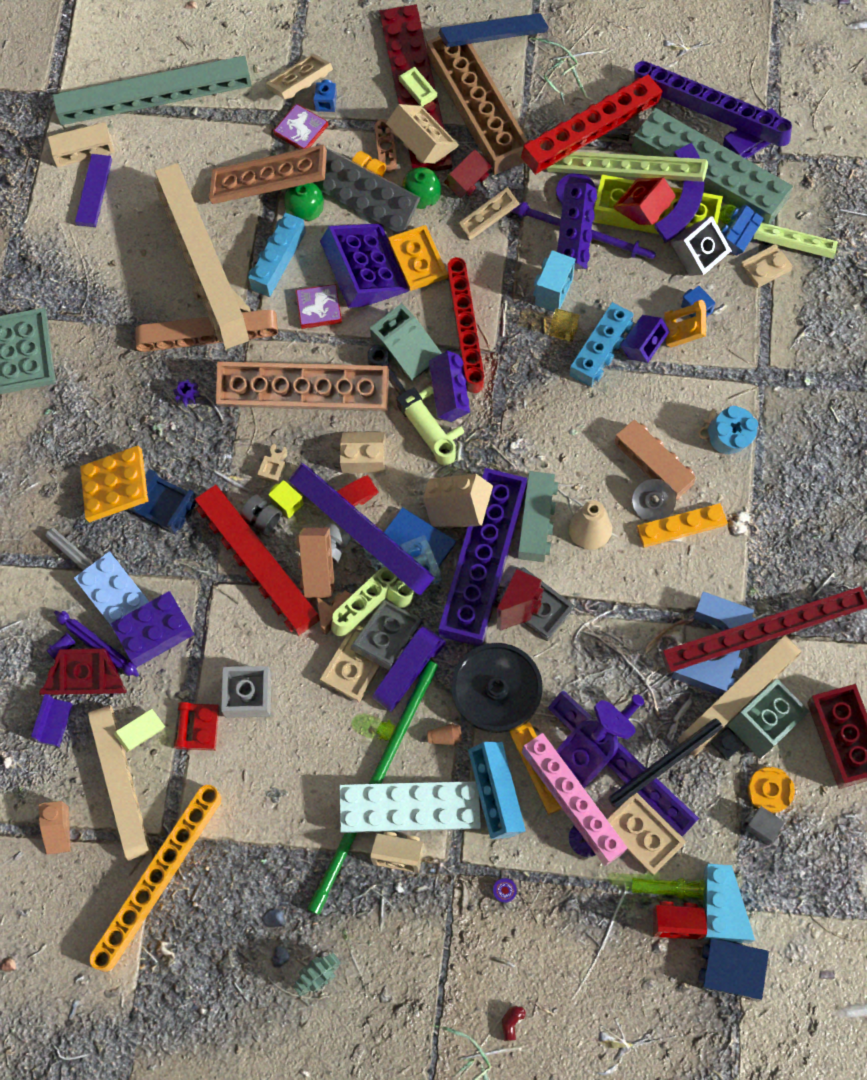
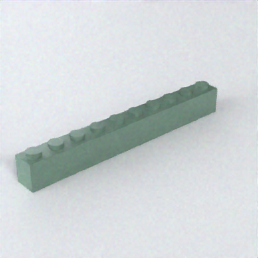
(152, 90)

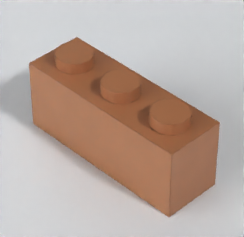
(316, 562)

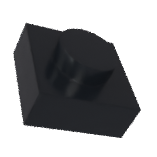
(727, 744)

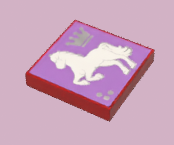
(300, 127)
(318, 306)

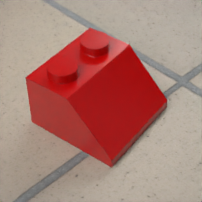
(645, 200)
(679, 922)

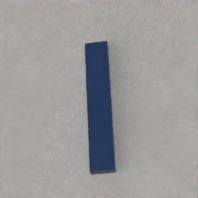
(493, 30)

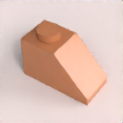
(55, 827)

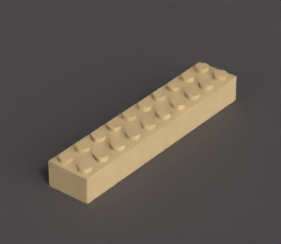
(200, 257)

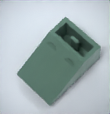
(405, 341)

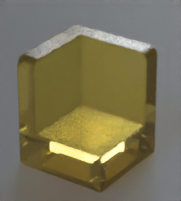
(564, 325)

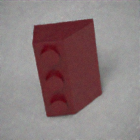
(520, 600)

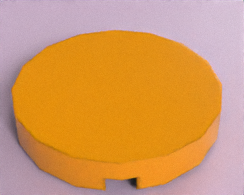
(771, 789)

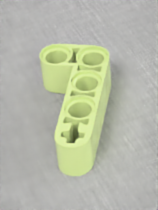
(368, 603)

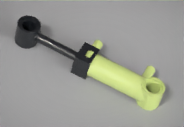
(411, 406)

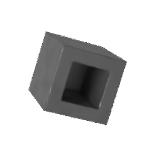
(764, 825)

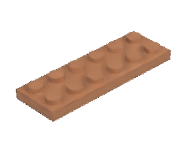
(268, 174)

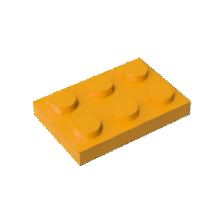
(418, 258)

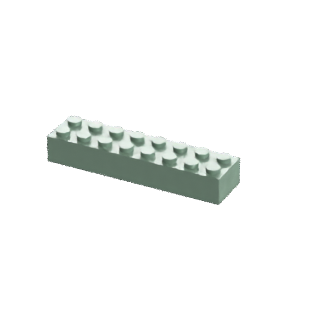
(726, 173)

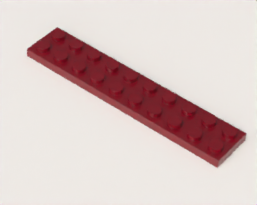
(407, 50)

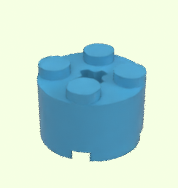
(743, 427)

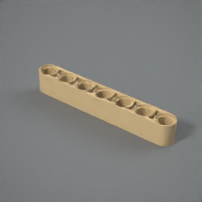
(746, 689)
(119, 783)

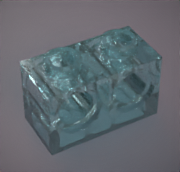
(426, 557)

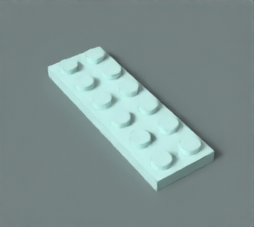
(409, 807)

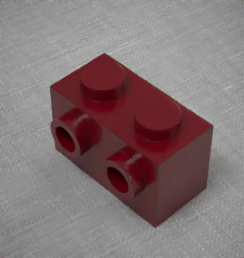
(467, 174)

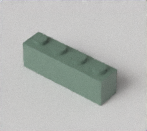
(536, 516)

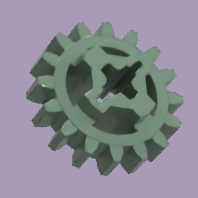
(316, 974)

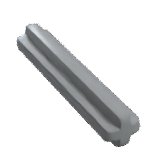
(68, 548)

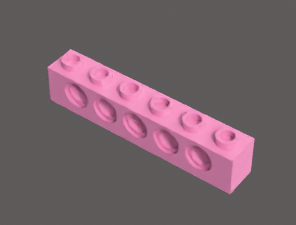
(574, 799)

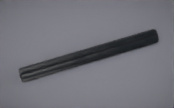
(665, 763)

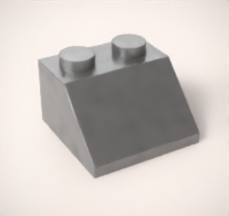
(700, 246)

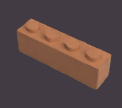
(654, 458)

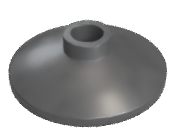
(652, 510)

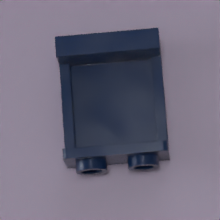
(166, 503)
(734, 969)

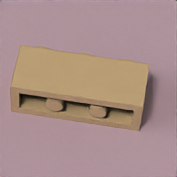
(80, 144)

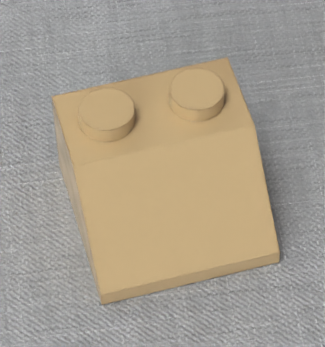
(362, 452)
(397, 852)

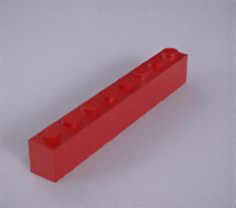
(257, 560)

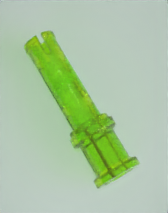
(681, 887)

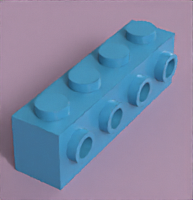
(277, 254)
(601, 345)
(496, 790)

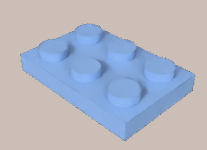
(110, 588)

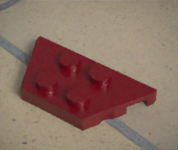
(83, 673)

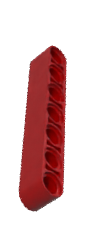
(465, 333)

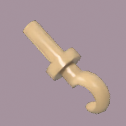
(707, 422)

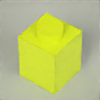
(285, 499)

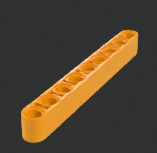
(145, 883)

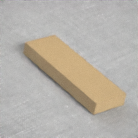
(488, 213)

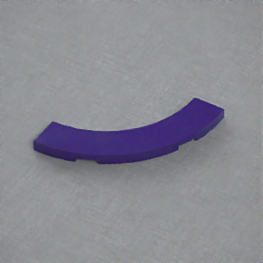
(687, 205)

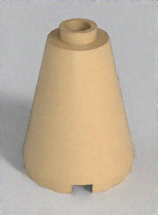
(590, 526)

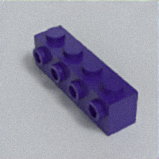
(577, 222)

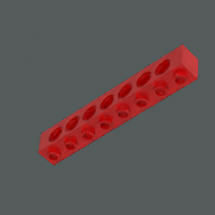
(591, 124)

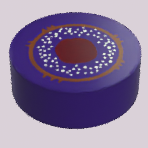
(504, 890)

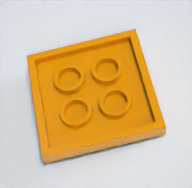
(113, 484)

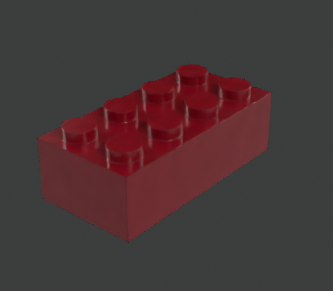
(843, 732)

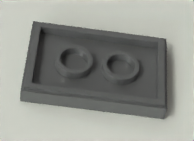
(552, 611)
(386, 634)

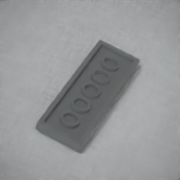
(367, 192)

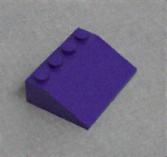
(363, 263)

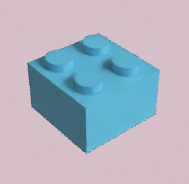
(554, 281)

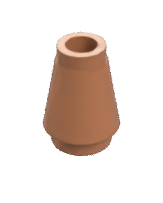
(445, 735)

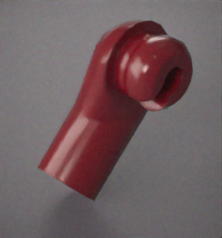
(510, 1019)

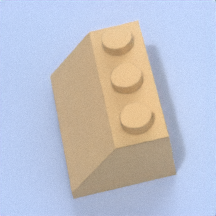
(421, 133)
(457, 501)

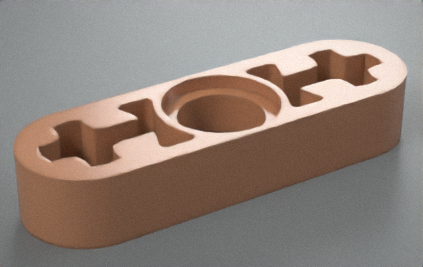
(388, 138)

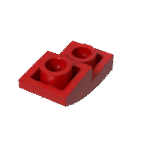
(359, 491)

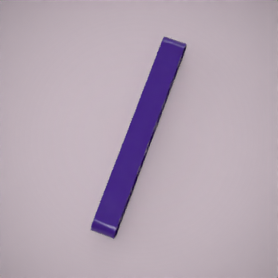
(718, 105)
(361, 529)

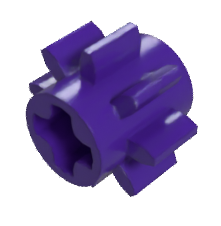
(186, 392)

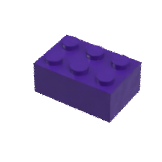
(152, 629)

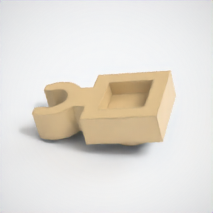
(273, 467)

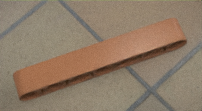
(199, 331)

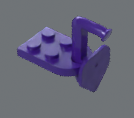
(587, 750)

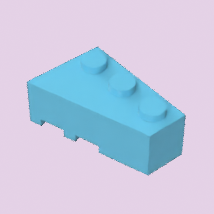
(724, 906)

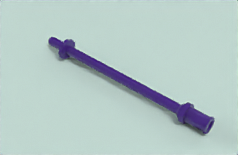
(524, 210)

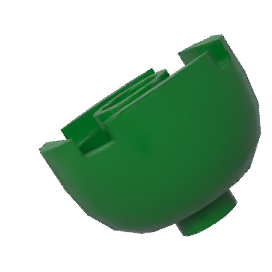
(424, 184)
(304, 201)

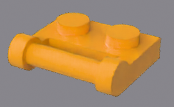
(687, 329)

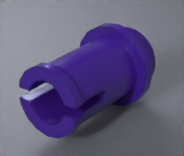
(64, 642)

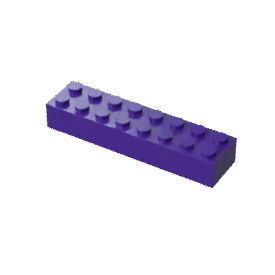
(483, 562)

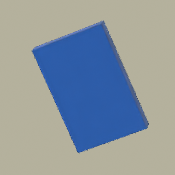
(409, 526)

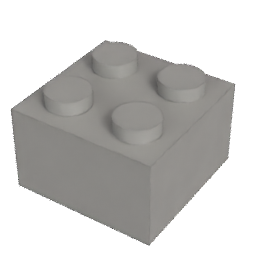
(246, 692)

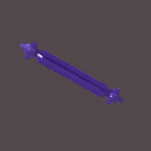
(95, 642)

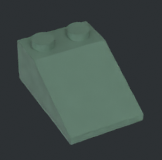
(768, 718)

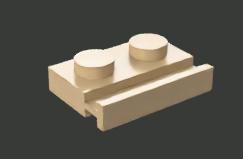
(766, 266)

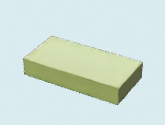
(418, 86)
(139, 730)

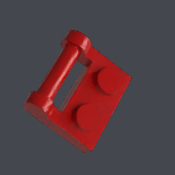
(204, 726)

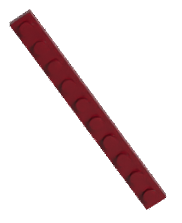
(763, 630)

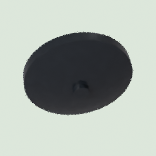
(497, 687)

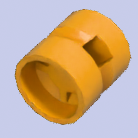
(371, 164)

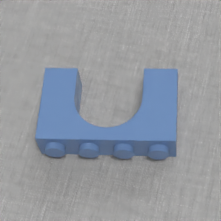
(716, 675)

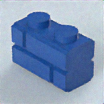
(741, 228)

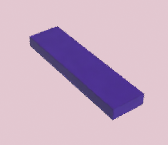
(93, 190)

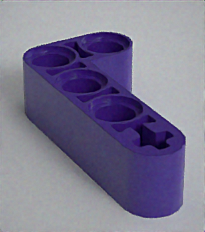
(408, 667)

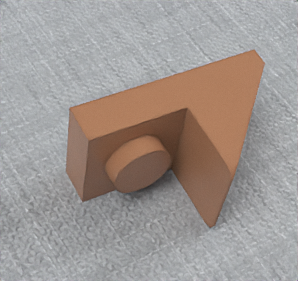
(326, 611)

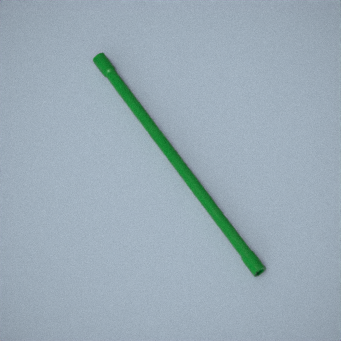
(424, 680)

